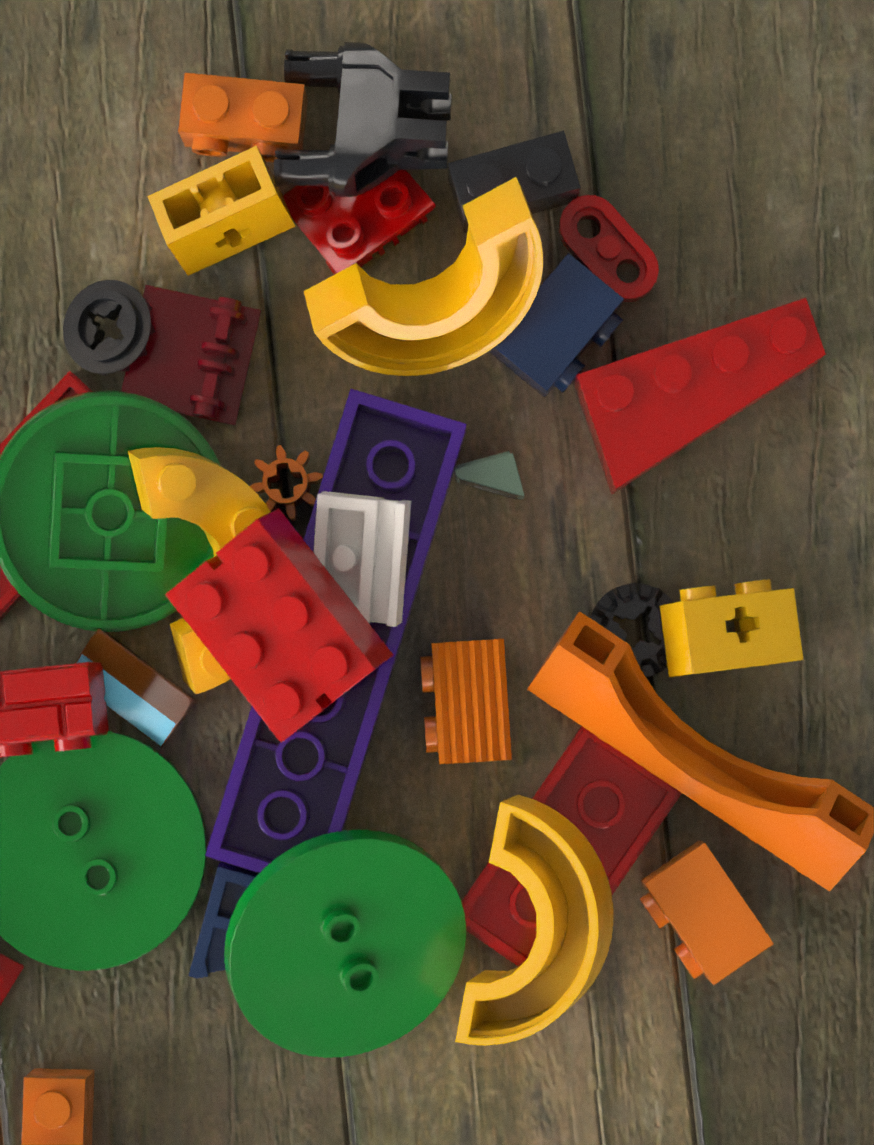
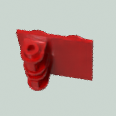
(358, 226)

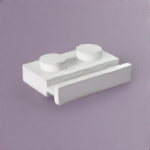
(365, 550)

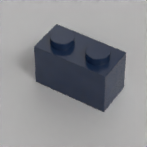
(561, 323)

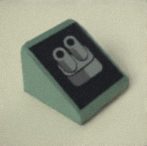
(492, 474)

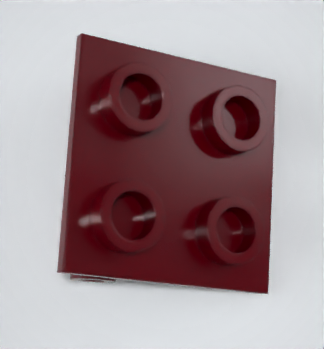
(196, 355)

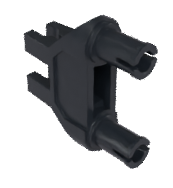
(384, 123)

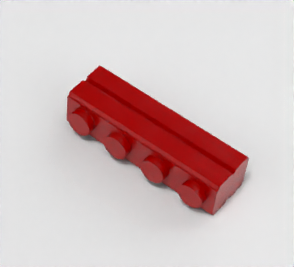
(52, 704)

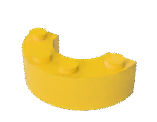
(446, 317)
(220, 503)
(572, 926)

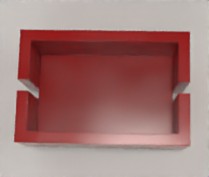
(279, 624)

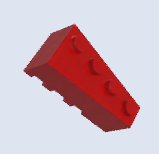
(678, 392)

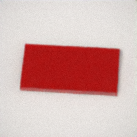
(609, 802)

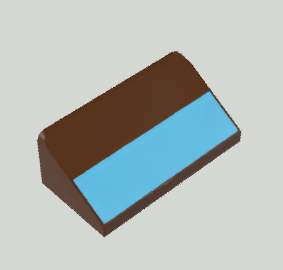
(138, 689)

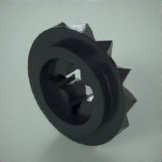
(85, 336)
(627, 603)

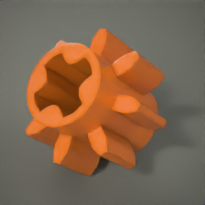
(271, 474)

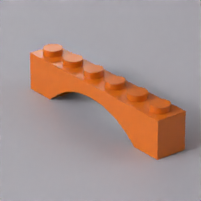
(798, 819)

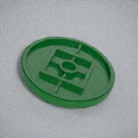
(75, 517)
(96, 852)
(344, 943)

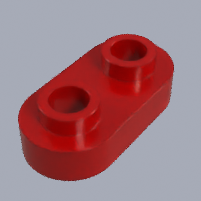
(613, 246)

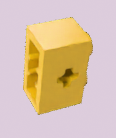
(221, 211)
(763, 633)

